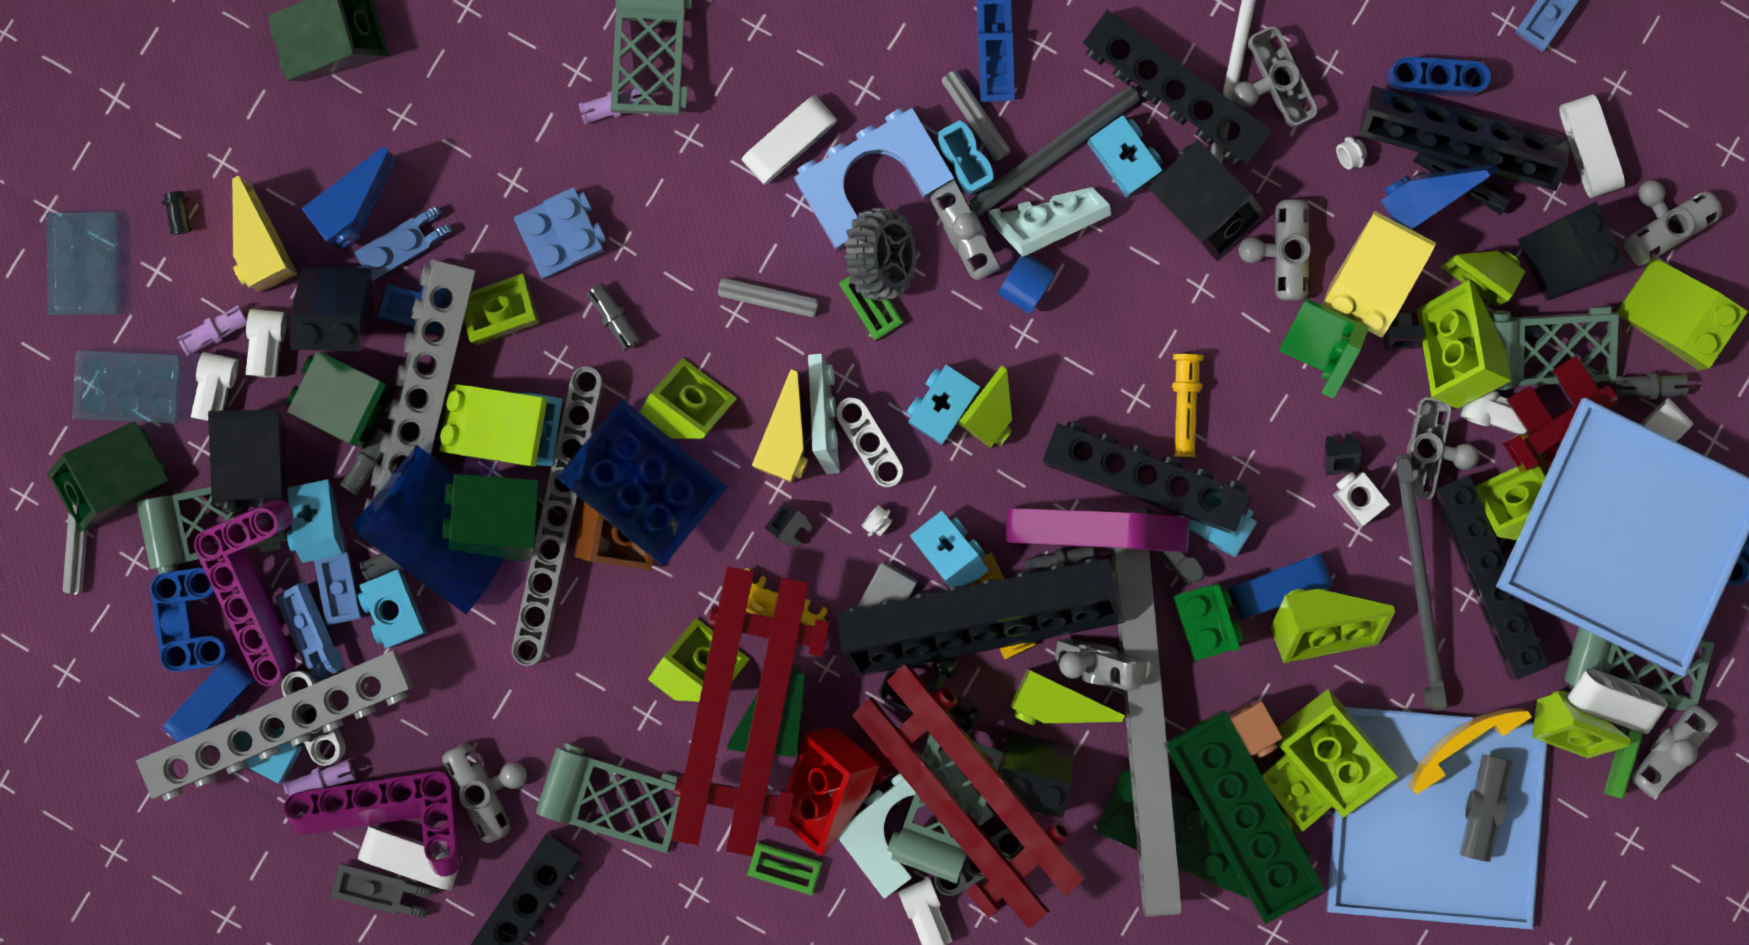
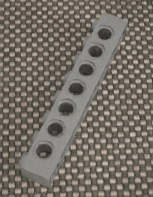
(426, 416)
(158, 767)

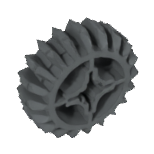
(880, 254)

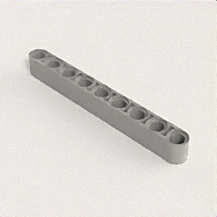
(546, 530)

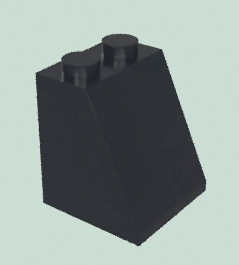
(1207, 199)
(1571, 251)
(332, 308)
(247, 458)
(1038, 772)

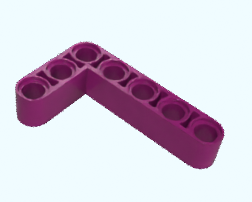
(1098, 529)
(247, 587)
(386, 809)

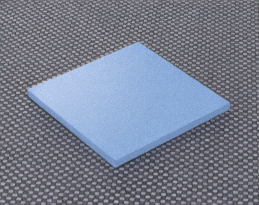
(1631, 537)
(1404, 848)

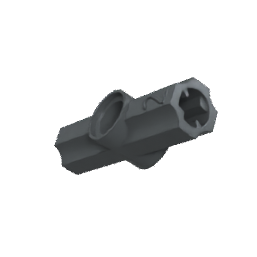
(1486, 808)

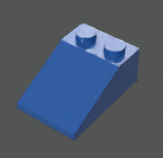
(1418, 199)
(349, 202)

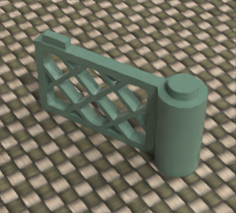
(656, 12)
(1513, 338)
(166, 534)
(1599, 654)
(566, 789)
(929, 849)

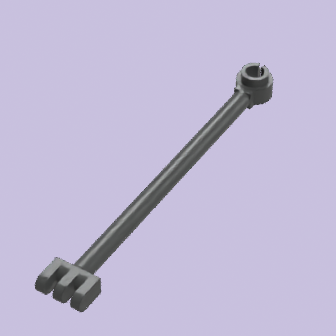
(1434, 695)

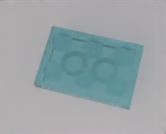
(82, 264)
(126, 387)

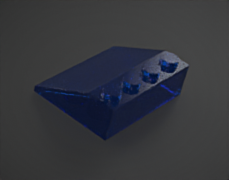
(641, 482)
(408, 528)

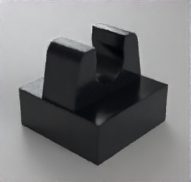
(1403, 334)
(1343, 456)
(786, 524)

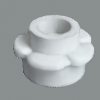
(1351, 153)
(877, 521)

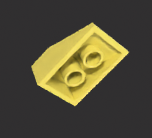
(256, 244)
(1378, 273)
(783, 440)

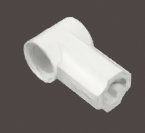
(265, 332)
(214, 377)
(1493, 411)
(923, 908)

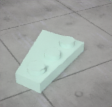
(1045, 223)
(823, 413)

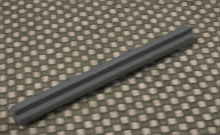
(1054, 150)

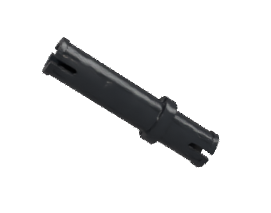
(1483, 192)

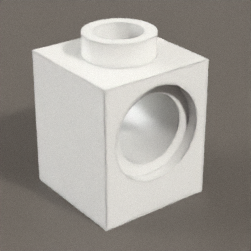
(1375, 500)

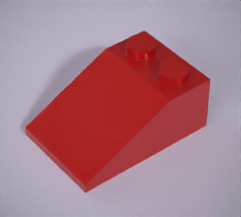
(829, 786)

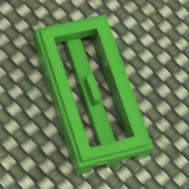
(886, 328)
(1622, 765)
(756, 859)

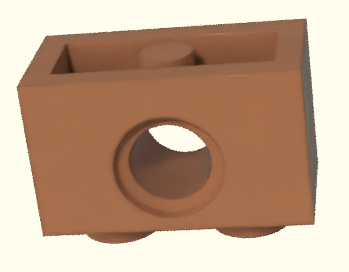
(1255, 728)

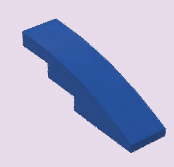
(995, 50)

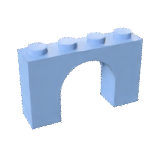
(899, 138)

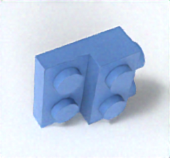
(560, 233)

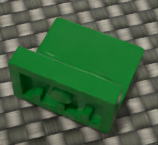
(1325, 342)
(1208, 621)

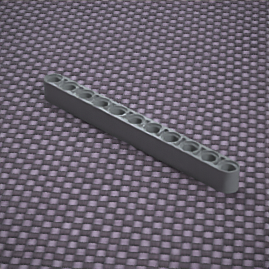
(1146, 737)

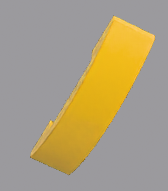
(1428, 769)

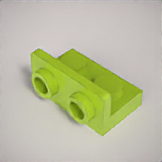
(1295, 794)

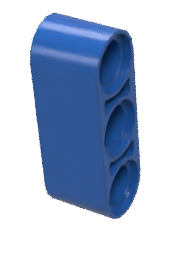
(1453, 69)
(1269, 589)
(210, 700)

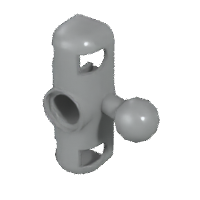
(1268, 61)
(1688, 215)
(1294, 229)
(964, 230)
(1463, 456)
(1099, 664)
(1674, 750)
(512, 776)

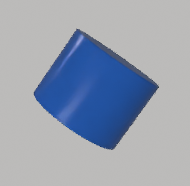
(1026, 283)

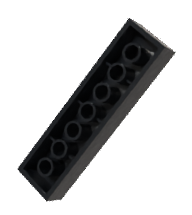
(980, 617)

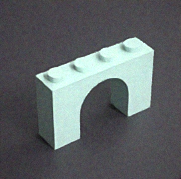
(865, 831)

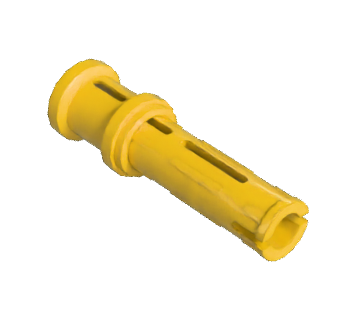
(1187, 387)

